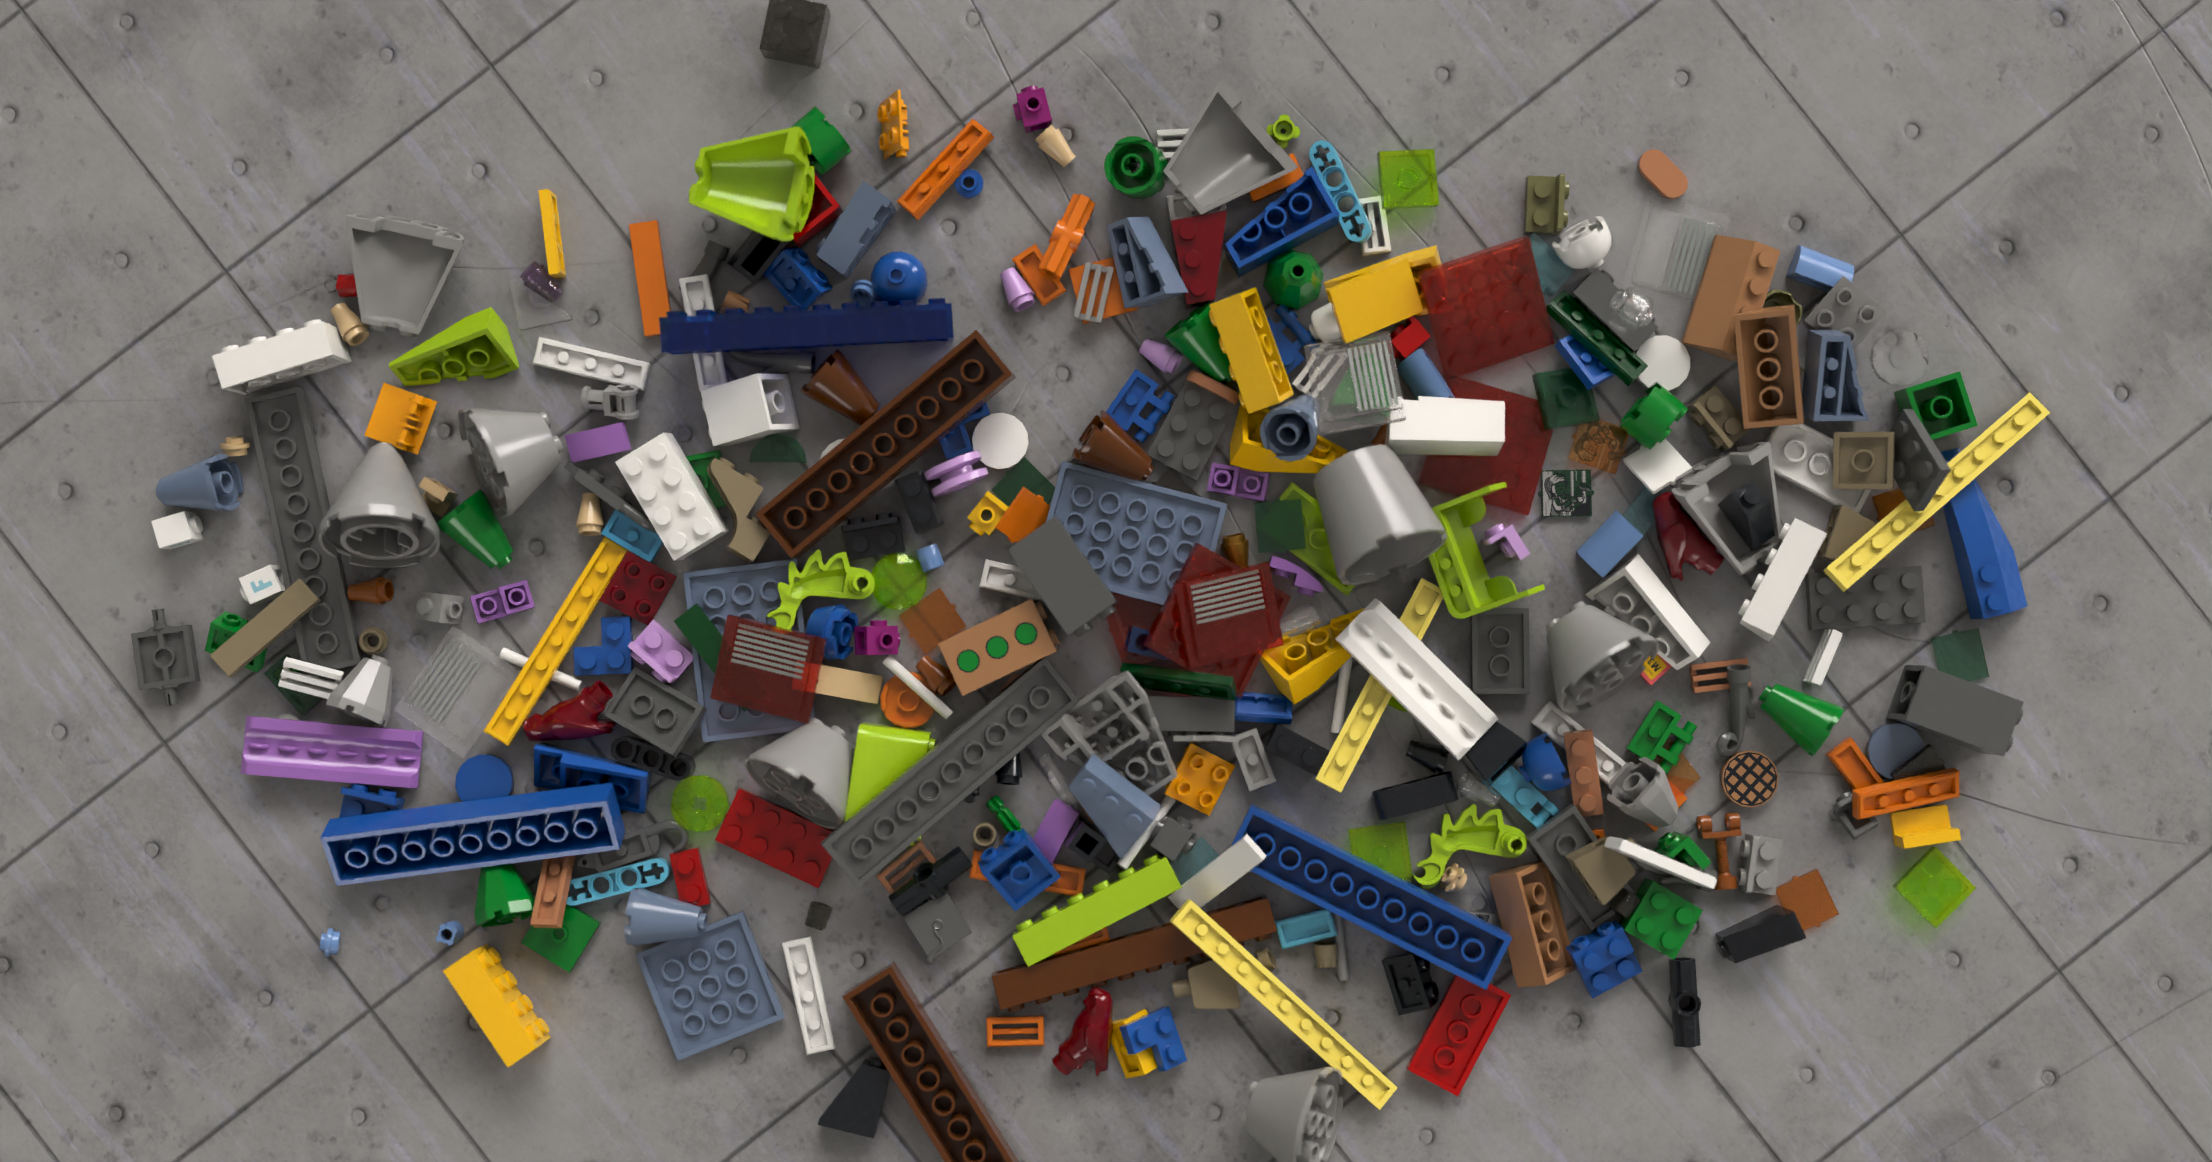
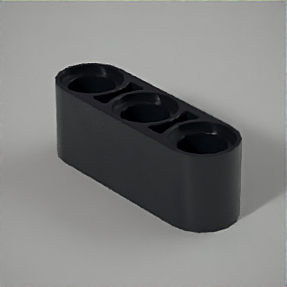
(639, 760)
(1415, 795)

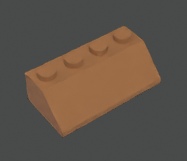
(1731, 284)
(1769, 367)
(1533, 917)

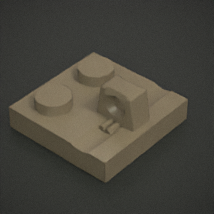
(1863, 460)

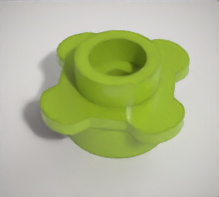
(1283, 123)

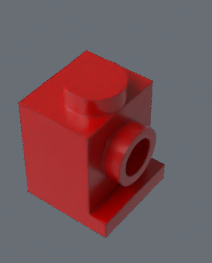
(1408, 339)

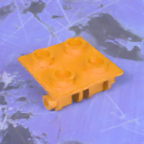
(893, 117)
(401, 418)
(1199, 779)

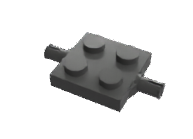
(165, 657)

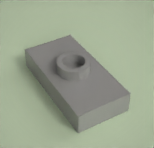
(1253, 760)

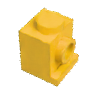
(991, 503)

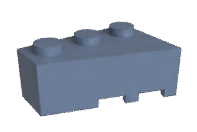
(855, 230)
(1143, 263)
(1831, 379)
(1113, 804)

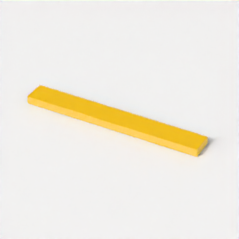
(555, 643)

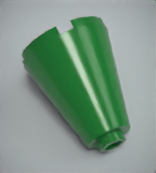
(1199, 343)
(478, 531)
(1800, 715)

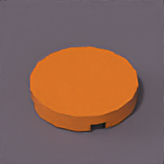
(903, 705)

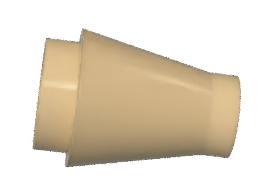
(1055, 145)
(349, 325)
(590, 516)

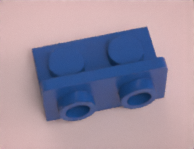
(797, 278)
(361, 801)

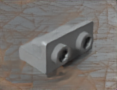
(1759, 864)

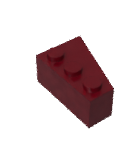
(1198, 255)

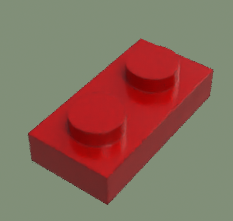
(690, 877)

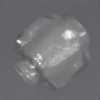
(1631, 308)

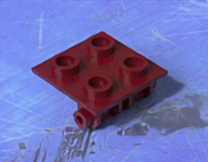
(637, 588)

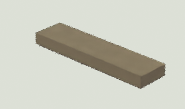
(265, 628)

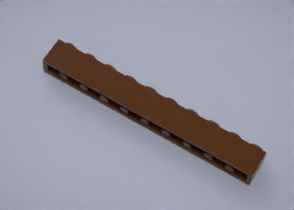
(1124, 956)

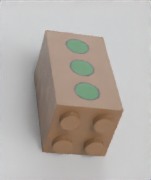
(999, 646)

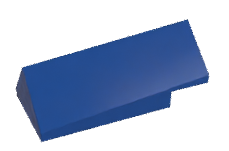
(567, 768)

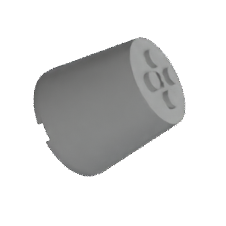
(1374, 515)

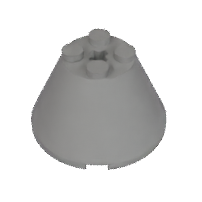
(509, 453)
(1594, 655)
(807, 770)
(1296, 1114)

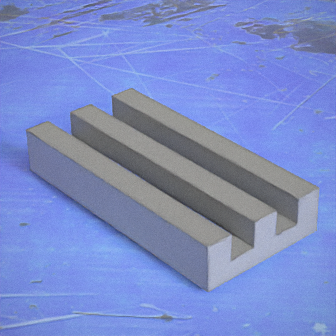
(1098, 269)

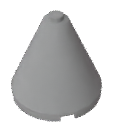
(380, 515)

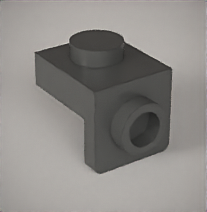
(1854, 827)

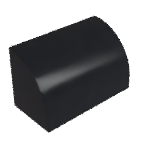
(756, 255)

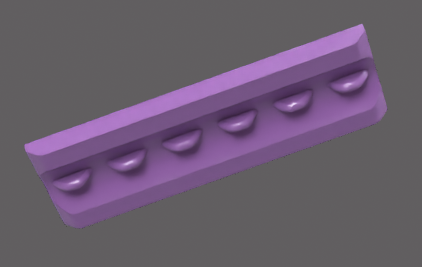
(332, 752)

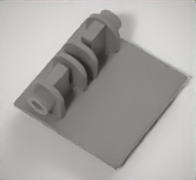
(1846, 310)

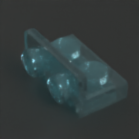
(1550, 268)

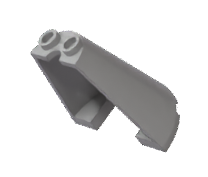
(1224, 154)
(399, 269)
(1712, 482)

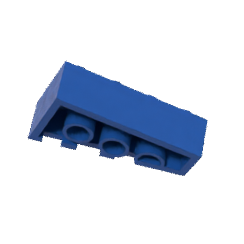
(1284, 224)

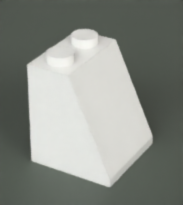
(749, 409)

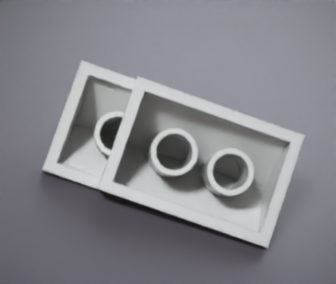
(1449, 427)

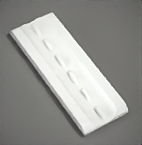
(1416, 678)

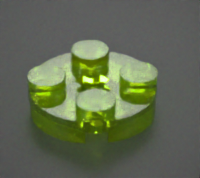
(683, 802)

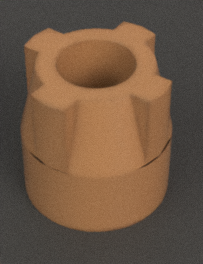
(735, 300)

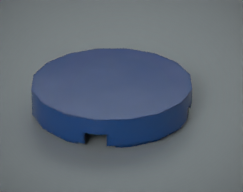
(484, 778)

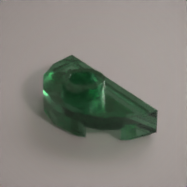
(778, 449)

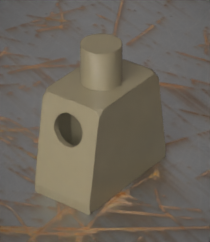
(1843, 531)
(1601, 869)
(1208, 986)

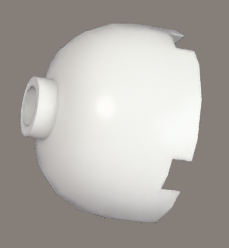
(1584, 244)

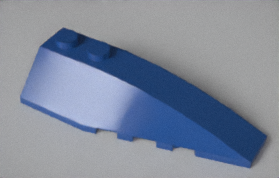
(1982, 553)

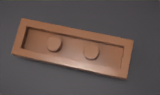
(1583, 772)
(552, 892)

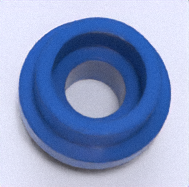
(972, 191)

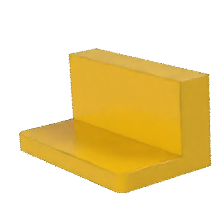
(1922, 827)
(1134, 1064)

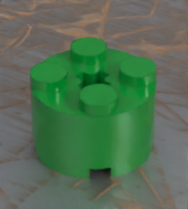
(824, 139)
(1124, 158)
(1652, 415)

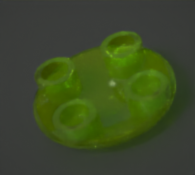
(899, 581)

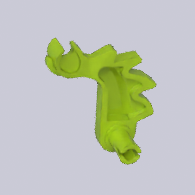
(830, 580)
(1469, 833)

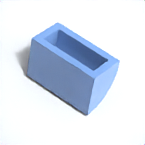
(1818, 269)
(1423, 376)
(1609, 543)

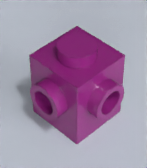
(1032, 109)
(876, 639)

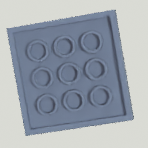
(710, 986)

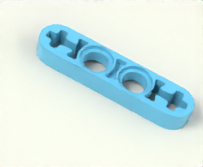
(1343, 190)
(616, 884)

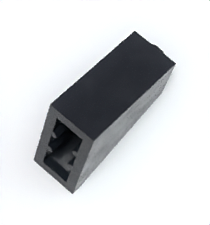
(1760, 934)
(860, 1101)

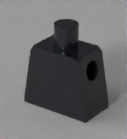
(1495, 752)

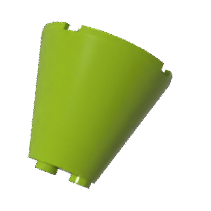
(758, 182)

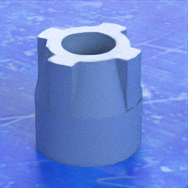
(930, 557)
(456, 929)

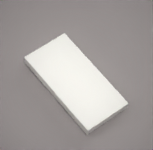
(1806, 460)

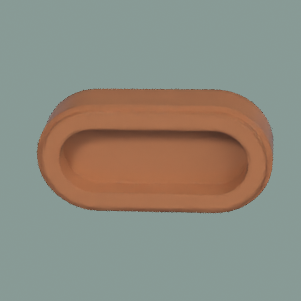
(1662, 174)
(1213, 386)

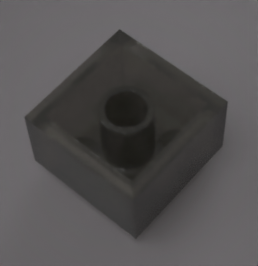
(795, 31)

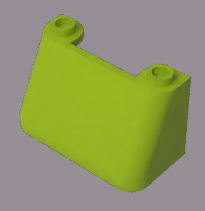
(880, 758)

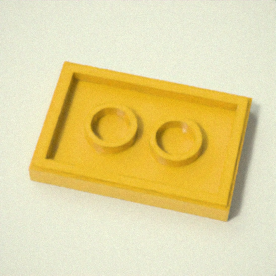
(1375, 300)

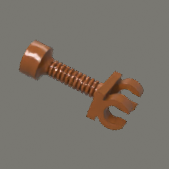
(1733, 825)

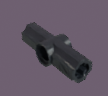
(930, 881)
(1685, 1021)

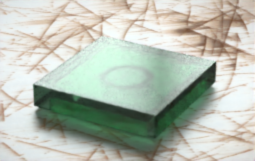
(1564, 399)

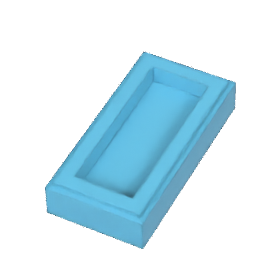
(1305, 928)

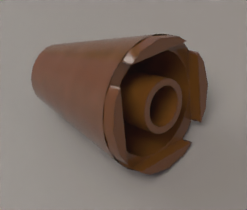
(841, 389)
(1112, 449)

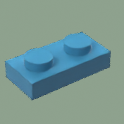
(632, 536)

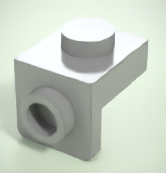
(439, 607)

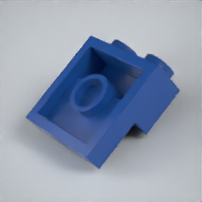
(1018, 868)
(1604, 958)

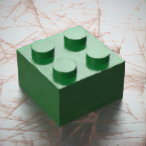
(1940, 405)
(1661, 918)

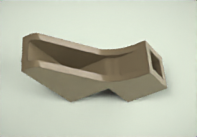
(739, 496)

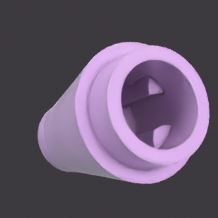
(1016, 290)
(1161, 355)

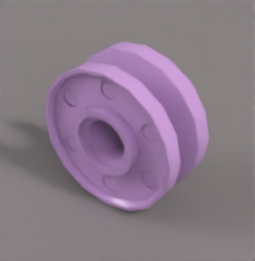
(956, 473)

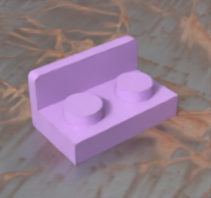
(1510, 544)
(661, 652)

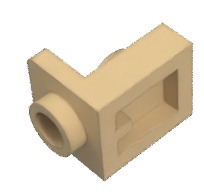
(437, 496)

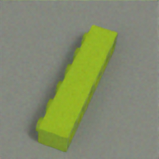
(1095, 910)

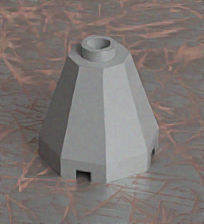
(365, 692)
(1644, 793)

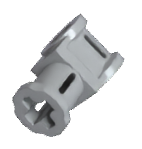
(615, 401)

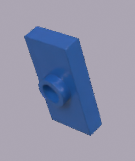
(1263, 708)

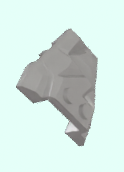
(1117, 728)

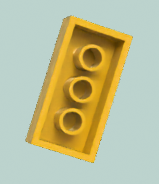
(1251, 350)
(497, 1004)

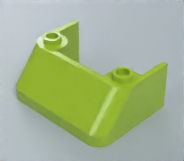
(1460, 564)

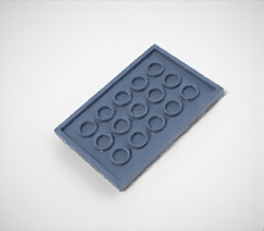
(1133, 529)
(750, 594)

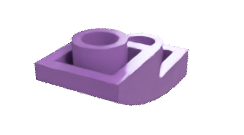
(597, 442)
(1238, 482)
(1303, 580)
(502, 602)
(1056, 829)

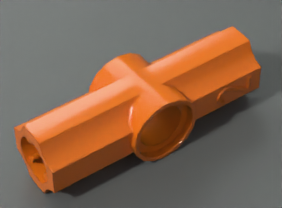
(1066, 236)

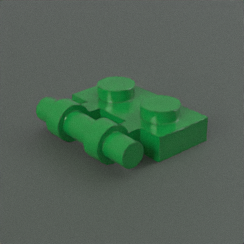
(1655, 731)

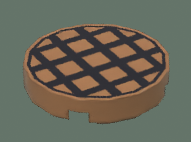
(1749, 778)

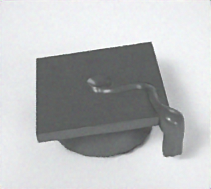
(937, 926)

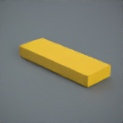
(552, 234)

